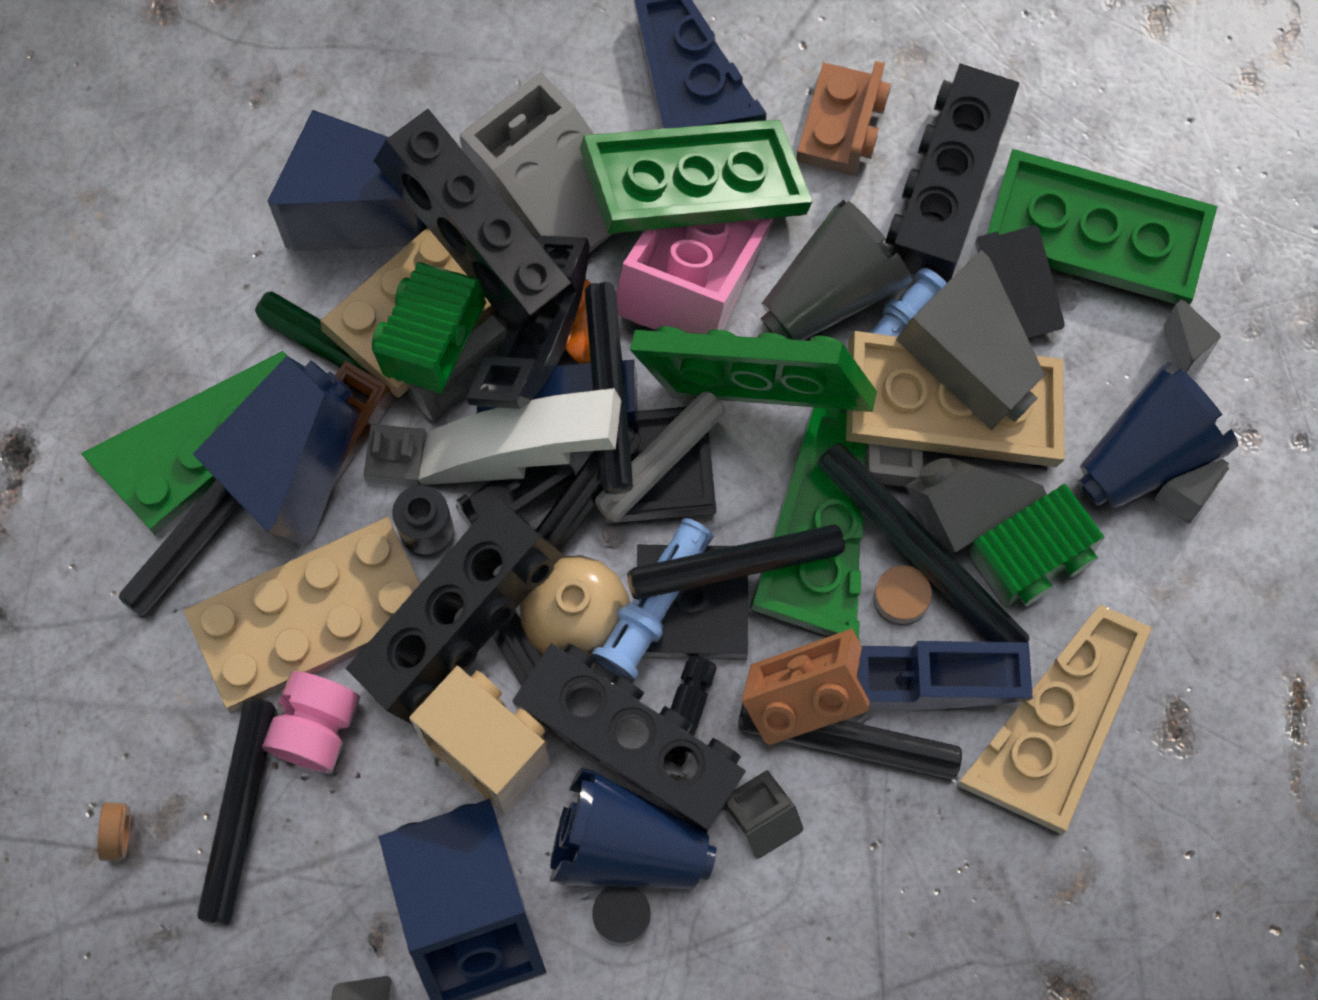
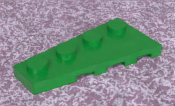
(155, 461)
(824, 591)

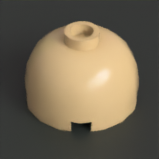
(574, 605)

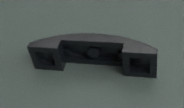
(537, 345)

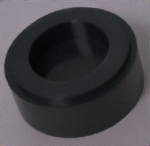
(621, 915)

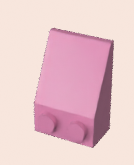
(689, 274)

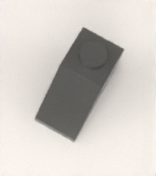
(968, 499)

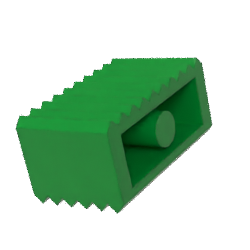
(428, 326)
(1036, 547)

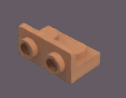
(841, 117)
(806, 688)

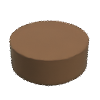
(902, 594)
(114, 832)

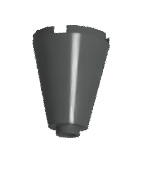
(834, 276)

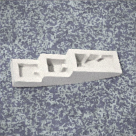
(508, 440)

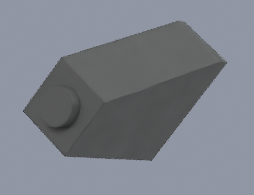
(976, 344)

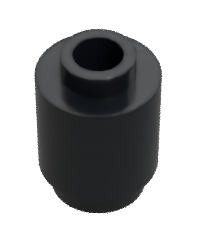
(424, 534)

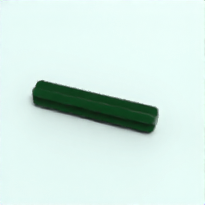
(301, 327)

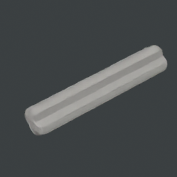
(664, 453)

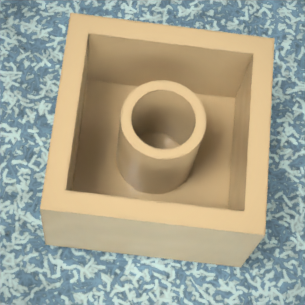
(482, 739)

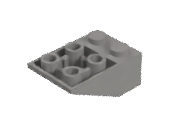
(535, 161)

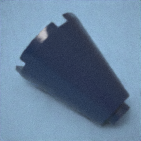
(1155, 439)
(626, 841)

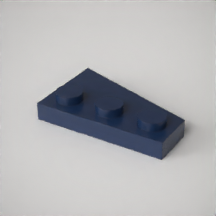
(689, 70)

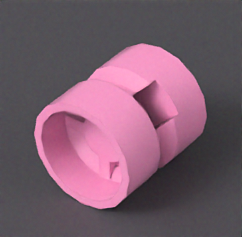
(311, 722)

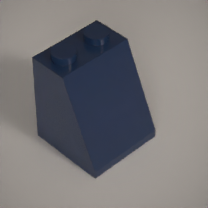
(337, 194)
(284, 448)
(461, 904)

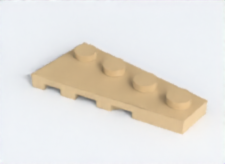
(1053, 740)

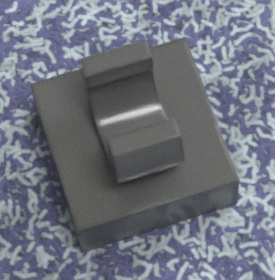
(394, 455)

